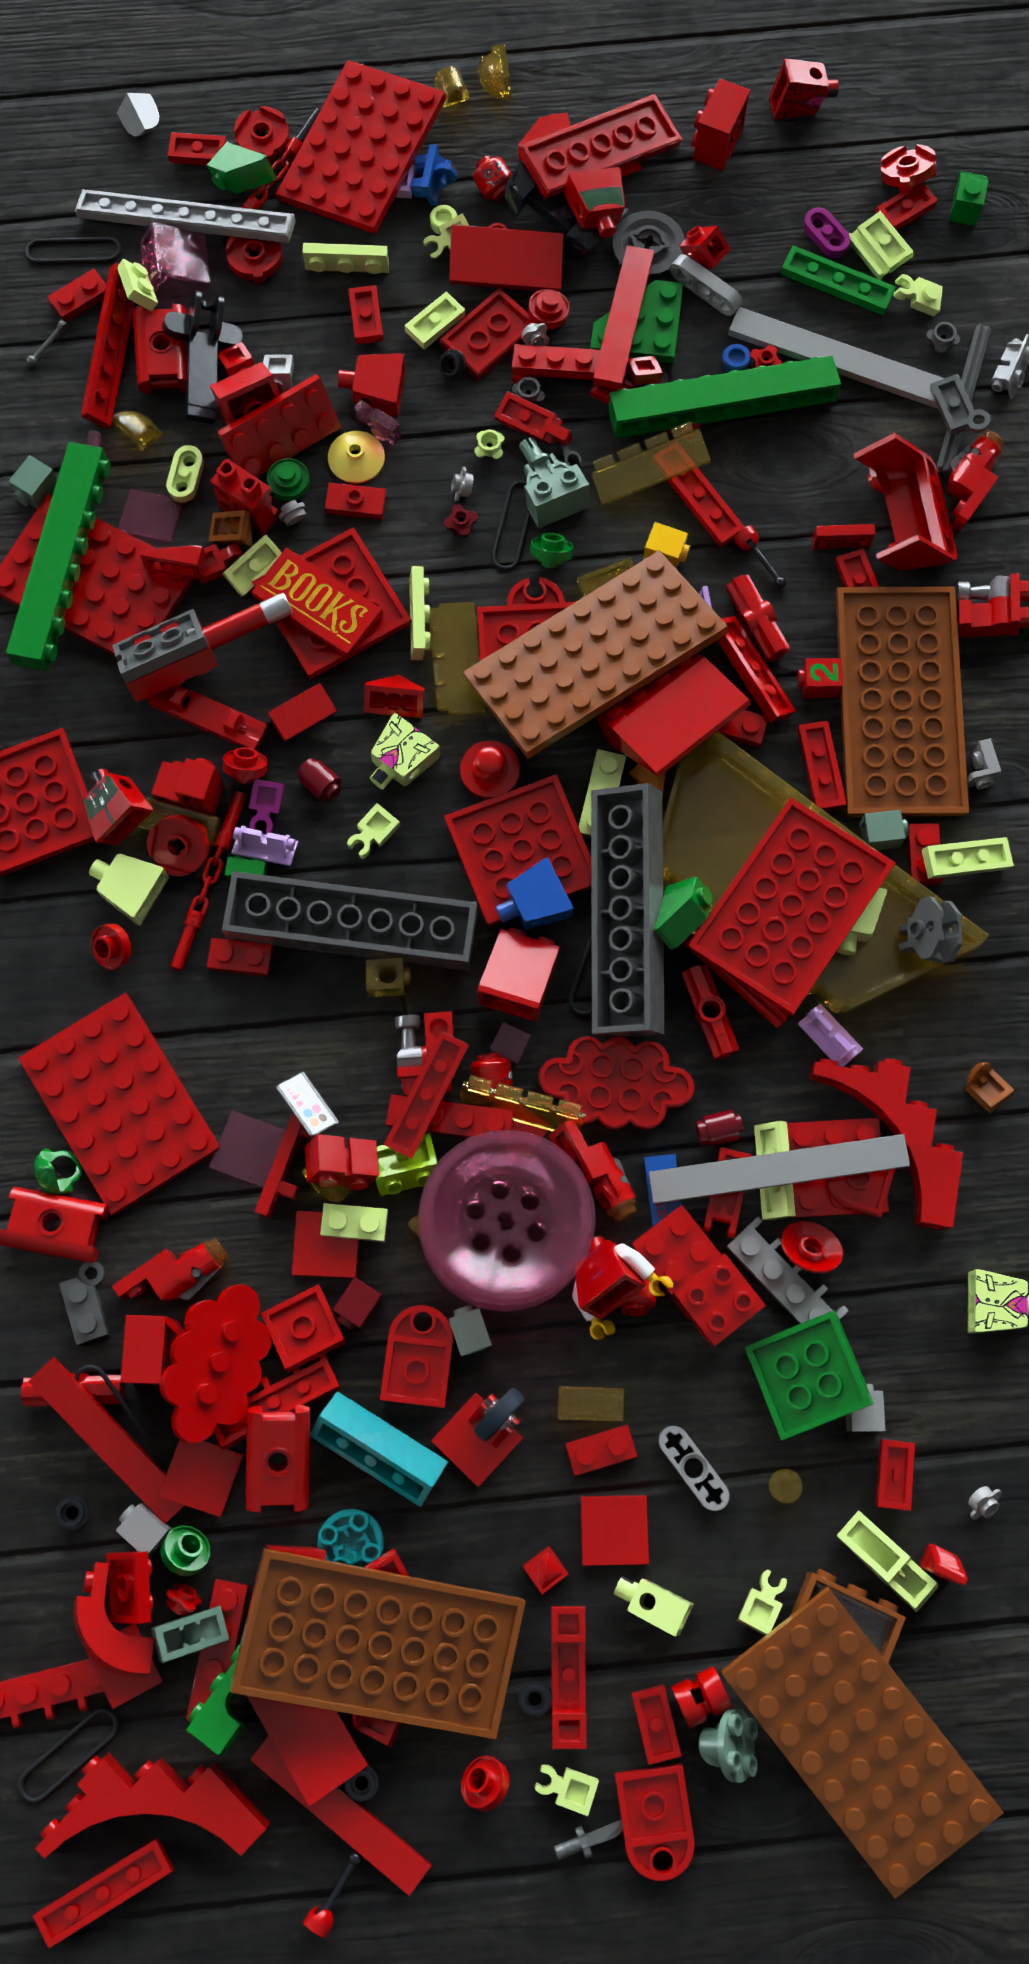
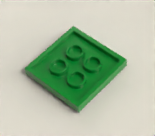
(809, 1375)

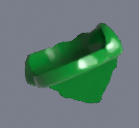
(46, 1175)

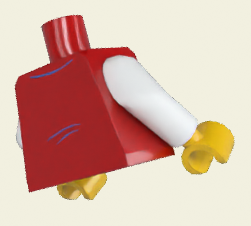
(609, 1279)

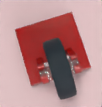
(481, 1434)

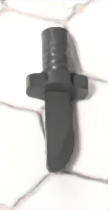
(585, 1841)

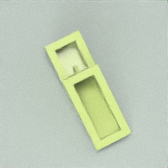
(887, 1561)

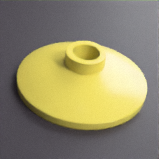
(356, 467)

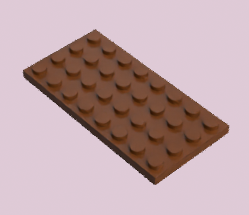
(594, 653)
(901, 701)
(378, 1644)
(861, 1742)

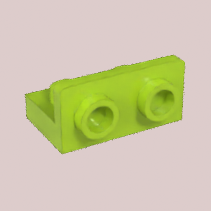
(401, 1172)

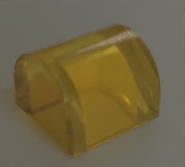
(451, 81)

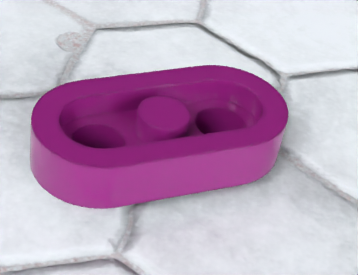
(828, 234)

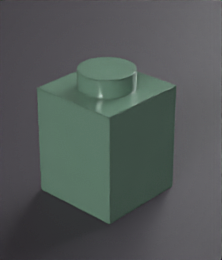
(33, 482)
(884, 829)
(469, 1330)

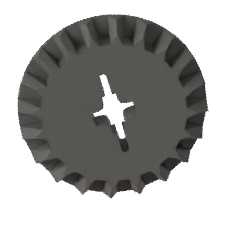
(653, 227)

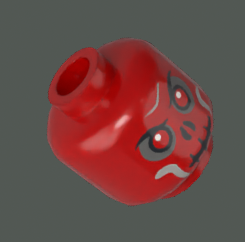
(492, 177)

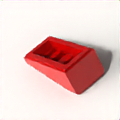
(180, 561)
(943, 1564)

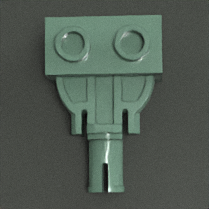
(552, 486)

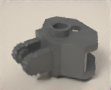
(931, 932)

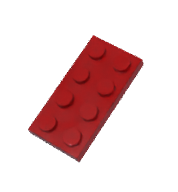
(280, 427)

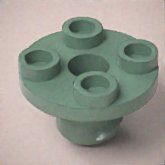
(731, 1745)

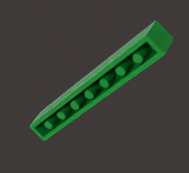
(724, 396)
(58, 557)

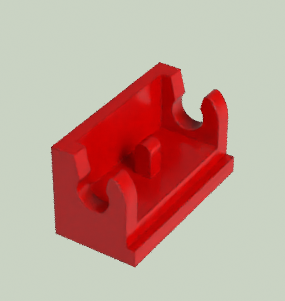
(301, 712)

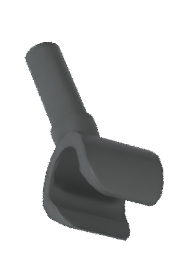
(570, 455)

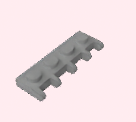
(778, 1276)

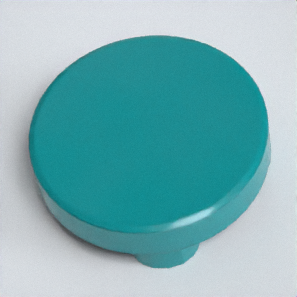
(351, 1538)

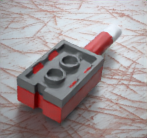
(183, 648)

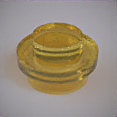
(785, 1486)

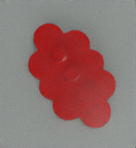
(617, 1082)
(215, 1363)

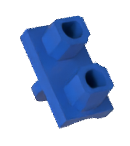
(436, 175)

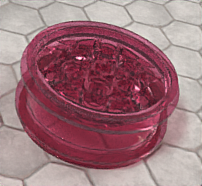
(525, 1168)

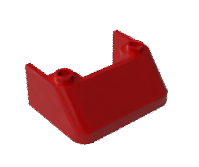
(913, 503)

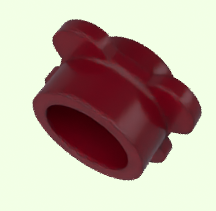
(460, 528)

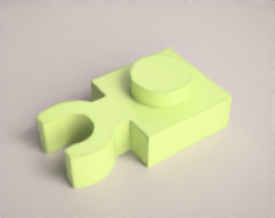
(444, 240)
(924, 295)
(374, 827)
(760, 1607)
(573, 1790)

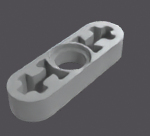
(706, 285)
(715, 1483)

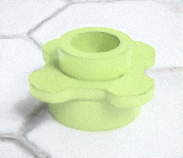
(489, 437)

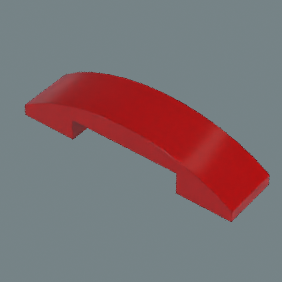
(568, 1677)

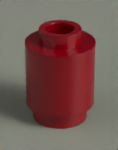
(319, 780)
(719, 1128)

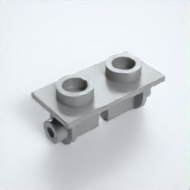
(1012, 376)

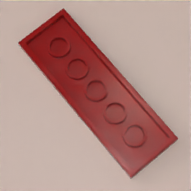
(600, 143)

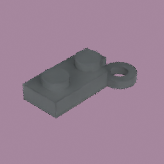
(956, 406)
(84, 1305)

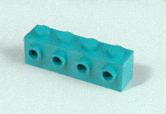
(380, 1446)

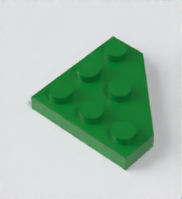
(656, 323)

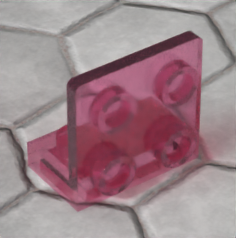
(174, 254)

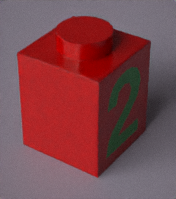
(820, 678)

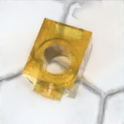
(377, 967)

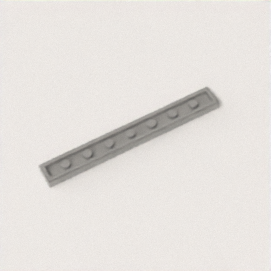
(186, 215)
(848, 359)
(779, 1169)

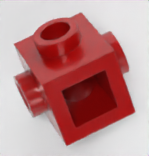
(705, 246)

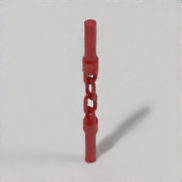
(195, 918)

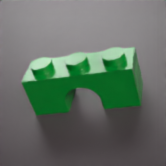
(214, 1721)

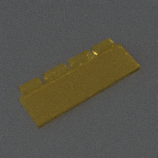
(657, 464)
(457, 650)
(533, 1110)

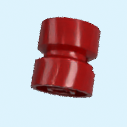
(712, 1691)

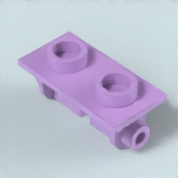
(265, 847)
(830, 1035)

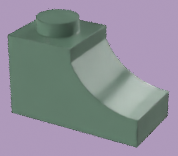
(189, 1634)

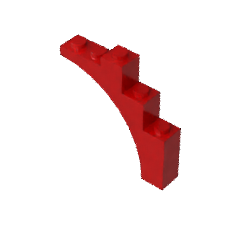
(884, 1092)
(111, 1792)

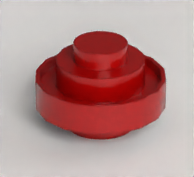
(548, 308)
(244, 764)
(111, 946)
(485, 1783)

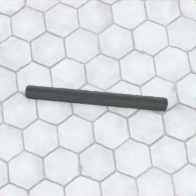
(969, 380)

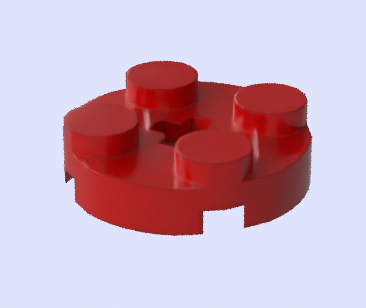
(265, 119)
(909, 167)
(253, 268)
(192, 836)

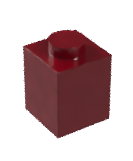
(357, 1304)

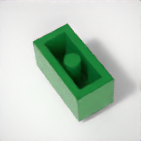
(240, 864)

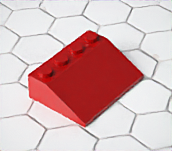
(672, 714)

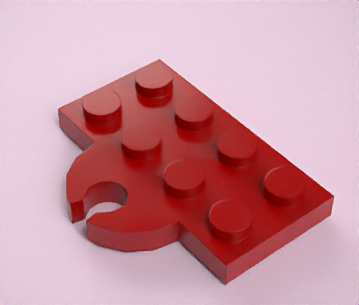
(522, 613)

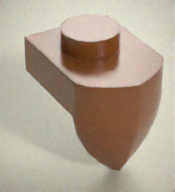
(988, 1087)

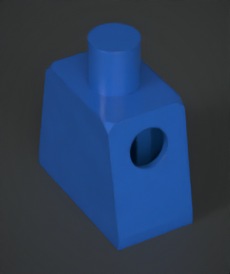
(536, 898)

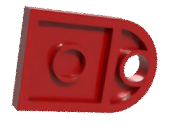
(417, 1360)
(656, 1818)

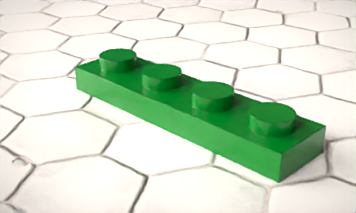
(838, 280)

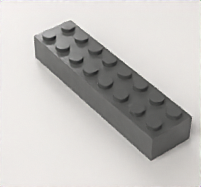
(625, 910)
(350, 920)

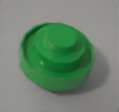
(288, 479)
(551, 549)
(185, 1550)

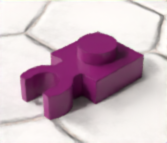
(266, 800)

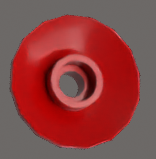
(812, 1247)

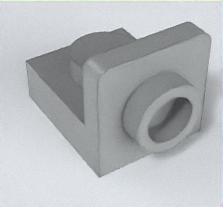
(281, 368)
(986, 762)

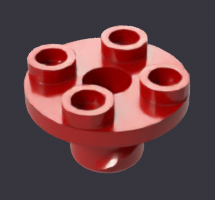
(489, 769)

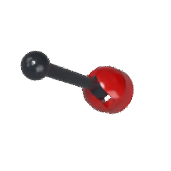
(748, 540)
(320, 1917)

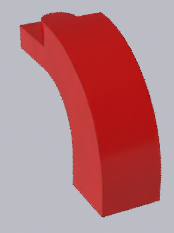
(101, 1640)

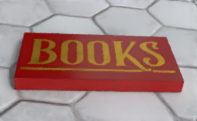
(319, 602)

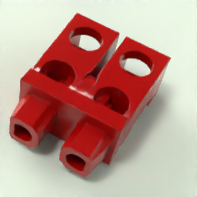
(239, 491)

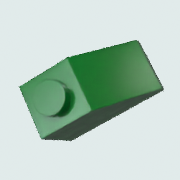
(240, 169)
(968, 198)
(682, 910)

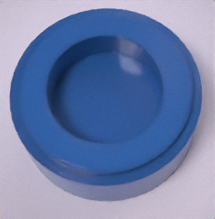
(736, 358)

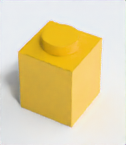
(670, 543)

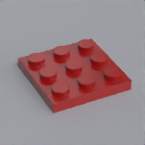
(813, 1197)

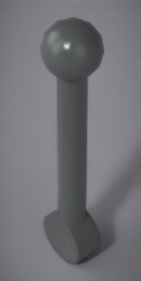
(61, 327)

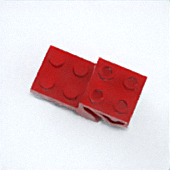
(704, 1281)

